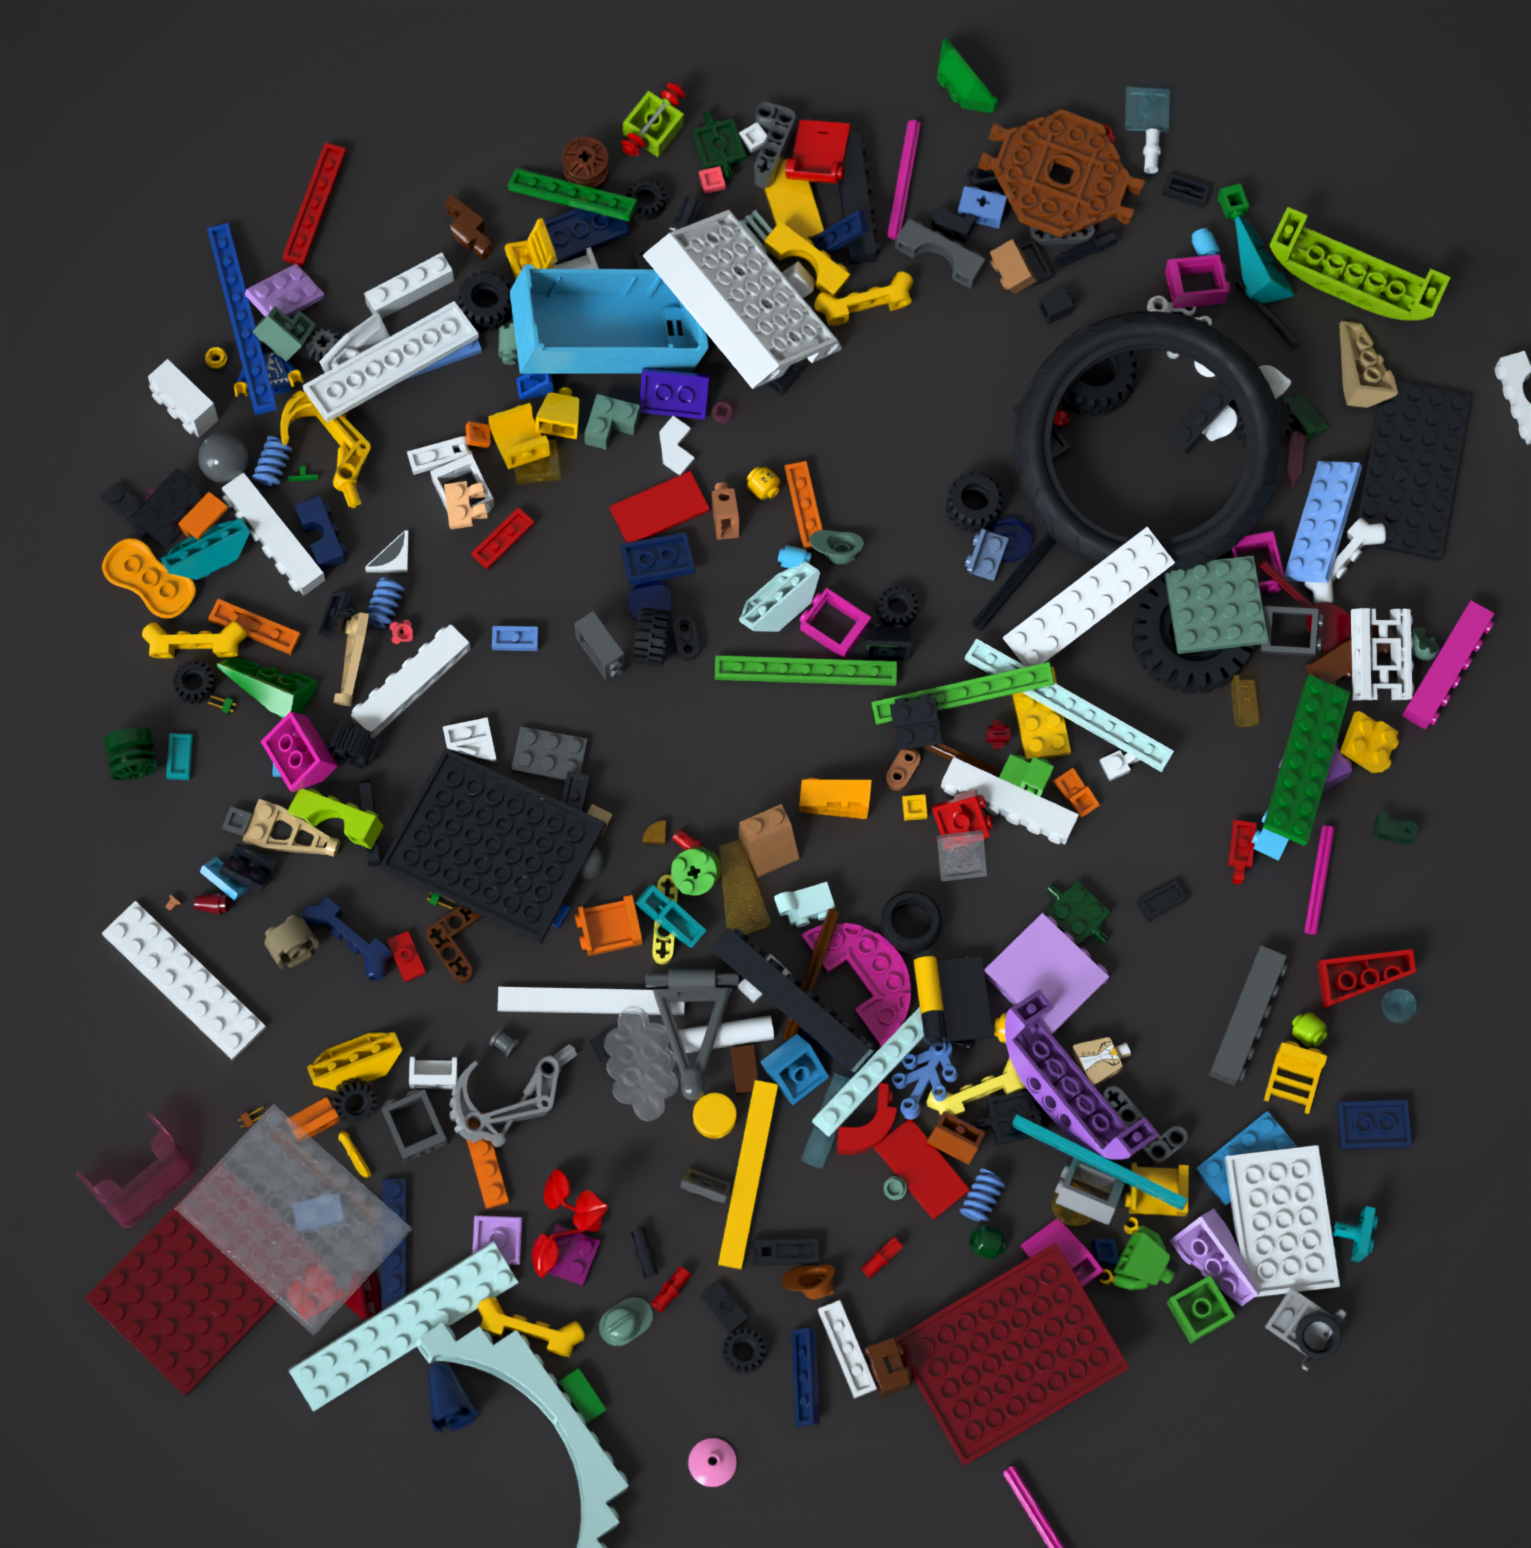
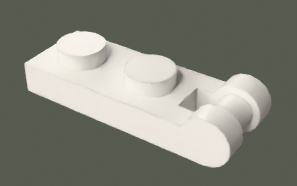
(437, 455)

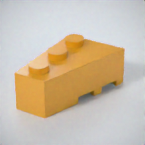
(835, 797)

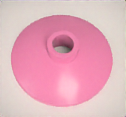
(712, 1475)

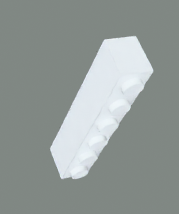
(273, 534)
(411, 681)
(1011, 801)

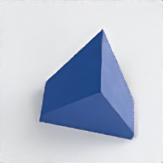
(534, 385)

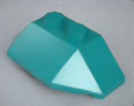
(214, 550)

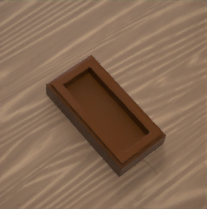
(744, 1068)

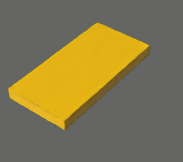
(794, 204)

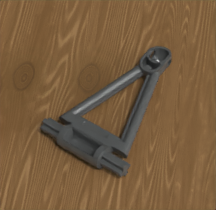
(692, 986)

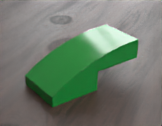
(582, 1395)

